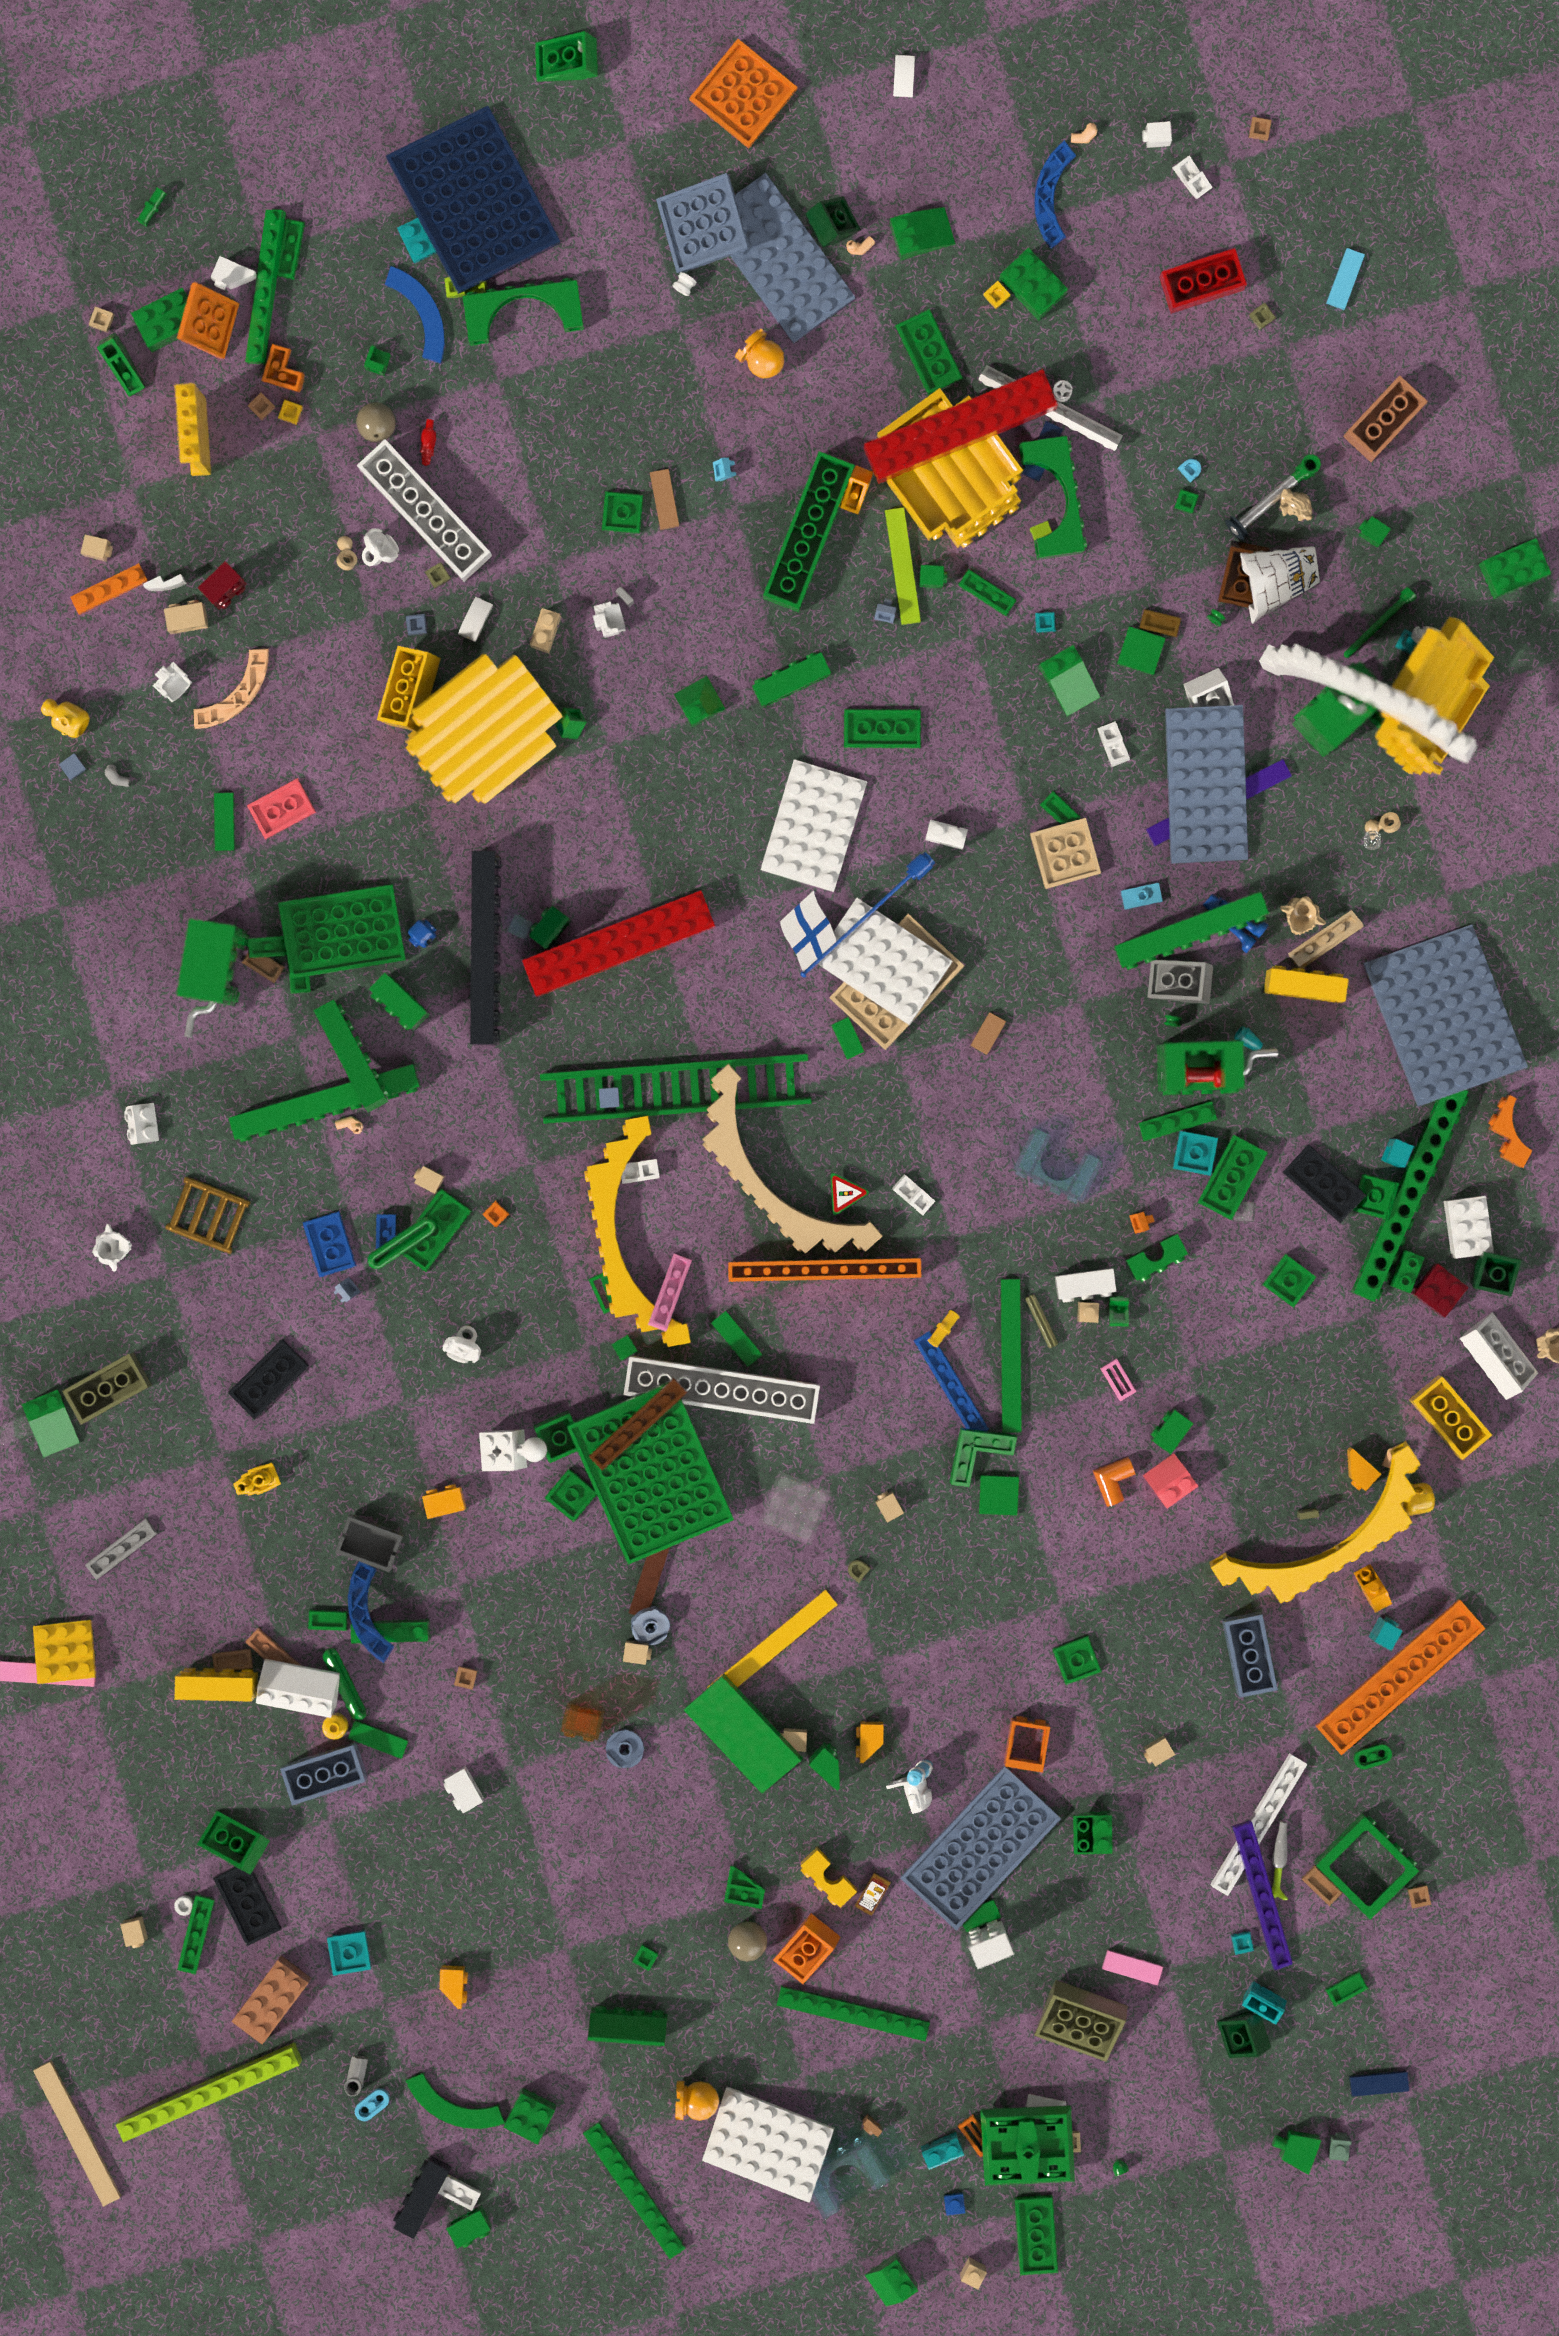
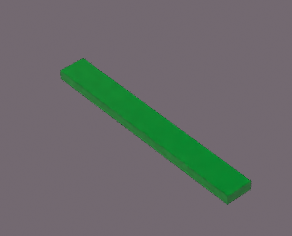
(1011, 1356)

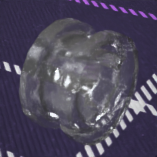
(1372, 835)

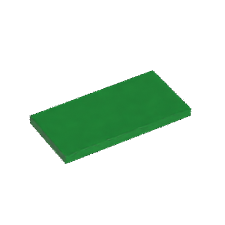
(743, 1733)

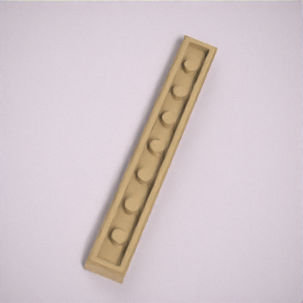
(77, 2133)

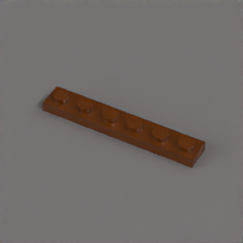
(638, 1424)

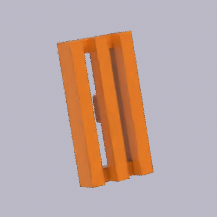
(967, 2122)

